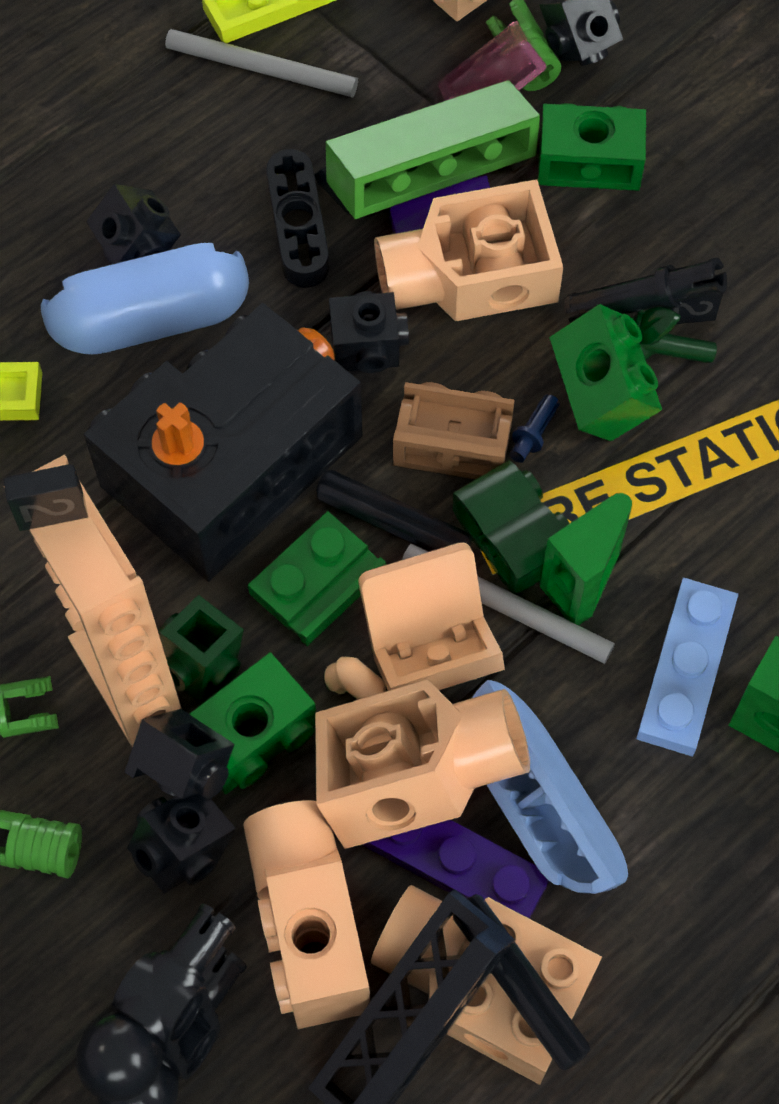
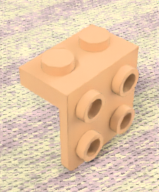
(429, 620)

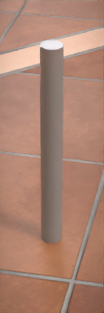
(261, 63)
(537, 617)

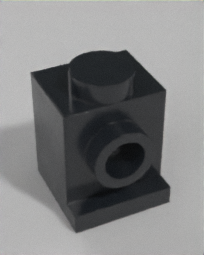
(180, 755)

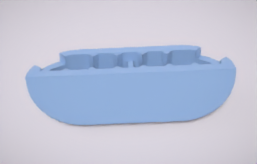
(146, 299)
(556, 814)

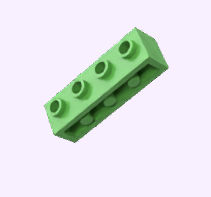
(431, 148)

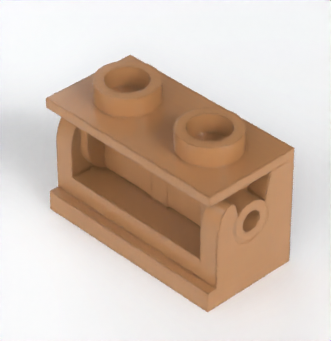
(452, 430)

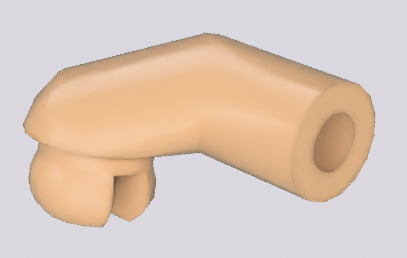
(354, 677)

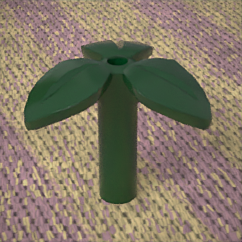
(656, 325)

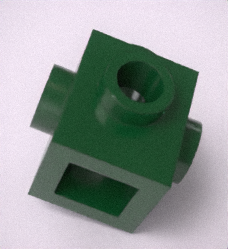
(201, 648)

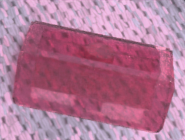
(503, 58)

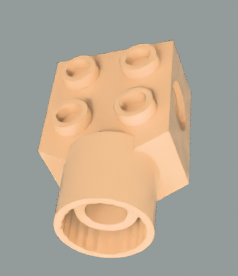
(475, 254)
(411, 758)
(302, 903)
(491, 1019)

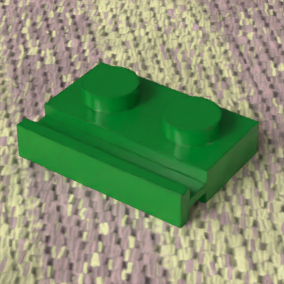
(314, 578)

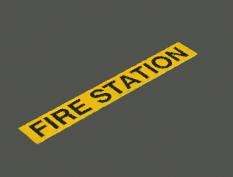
(677, 467)

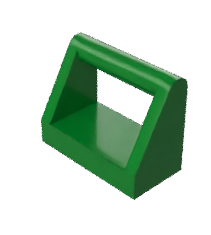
(583, 558)

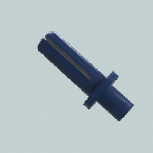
(528, 437)

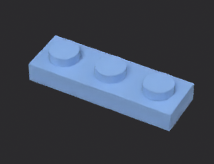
(687, 667)

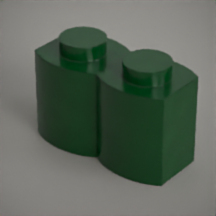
(508, 523)

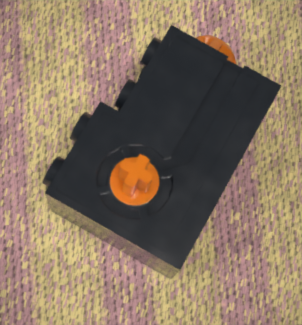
(229, 439)

